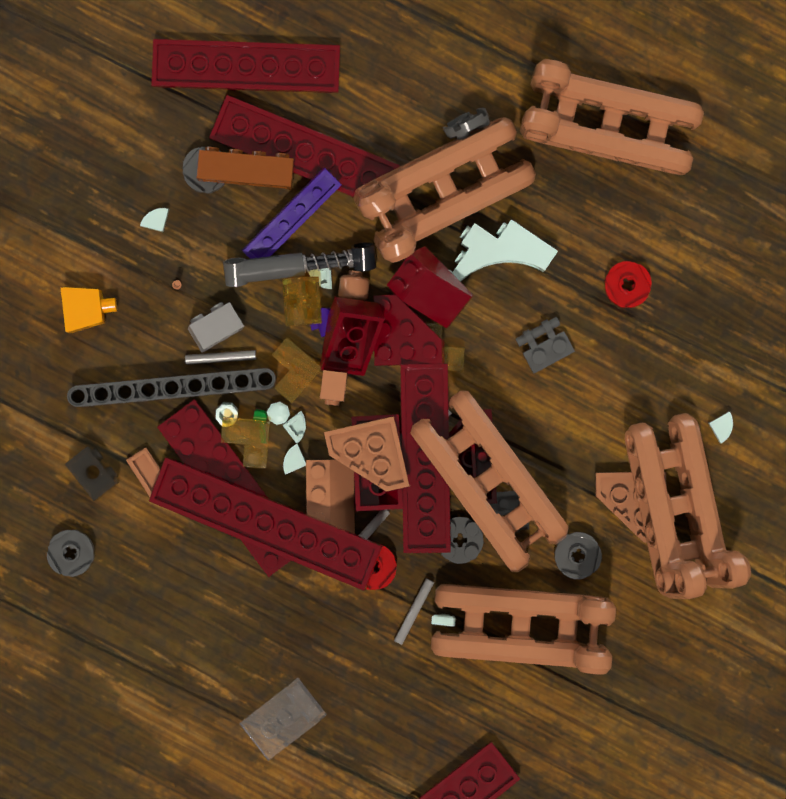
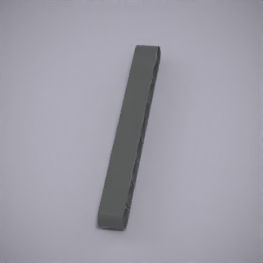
(161, 392)

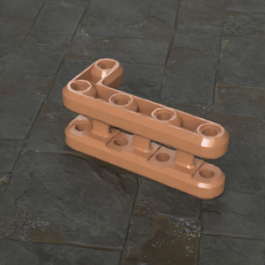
(559, 130)
(391, 189)
(504, 468)
(670, 560)
(519, 645)

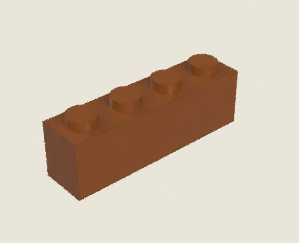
(245, 168)

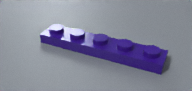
(292, 215)

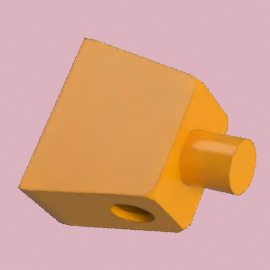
(85, 308)

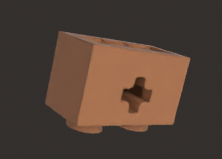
(333, 387)

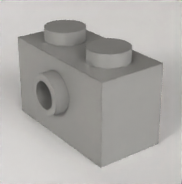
(215, 326)

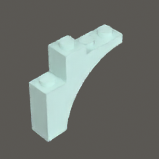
(512, 246)

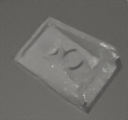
(283, 719)

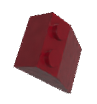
(430, 287)
(351, 335)

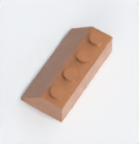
(330, 493)

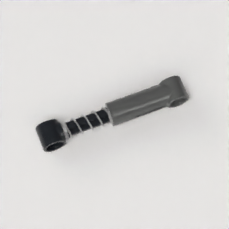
(242, 271)

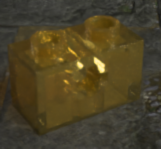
(302, 301)

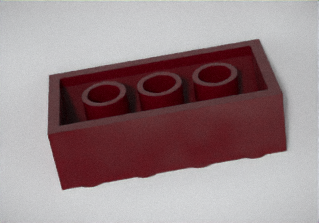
(367, 494)

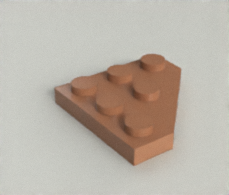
(370, 451)
(618, 494)

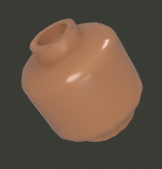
(354, 286)

